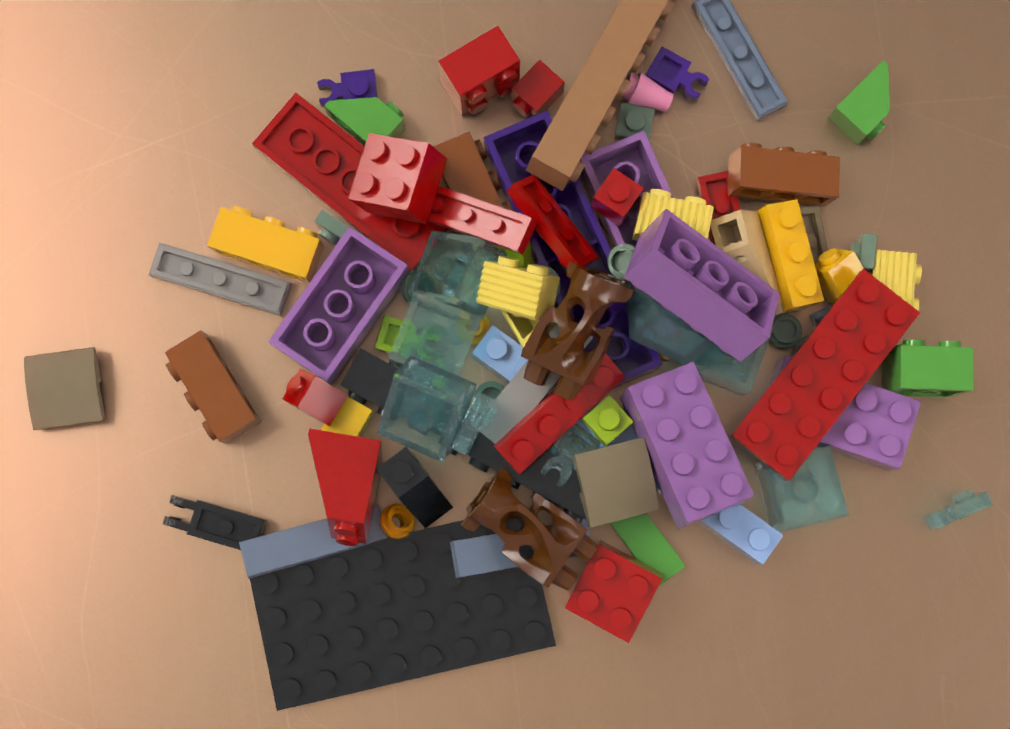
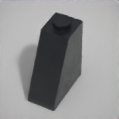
(415, 487)

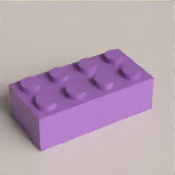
(634, 159)
(703, 286)
(340, 306)
(872, 427)
(686, 445)

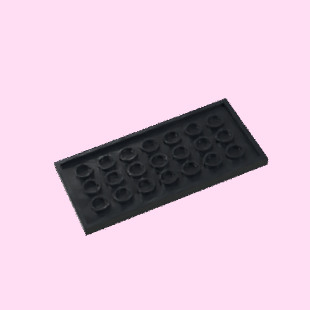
(392, 616)

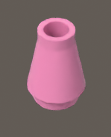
(647, 93)

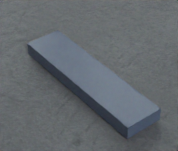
(740, 56)
(298, 546)
(484, 554)

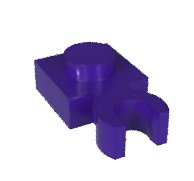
(672, 72)
(352, 86)

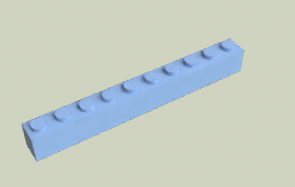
(734, 526)

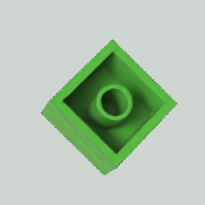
(928, 370)

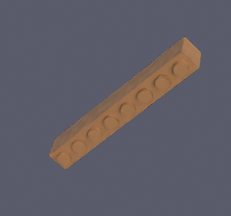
(594, 89)

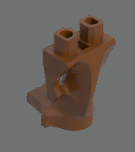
(566, 352)
(550, 543)

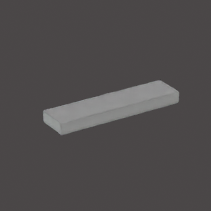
(220, 279)
(519, 399)

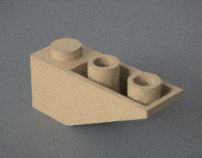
(744, 240)

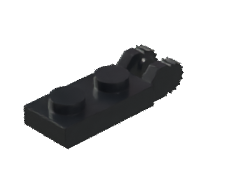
(216, 523)

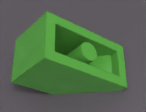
(865, 107)
(366, 116)

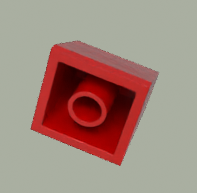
(347, 482)

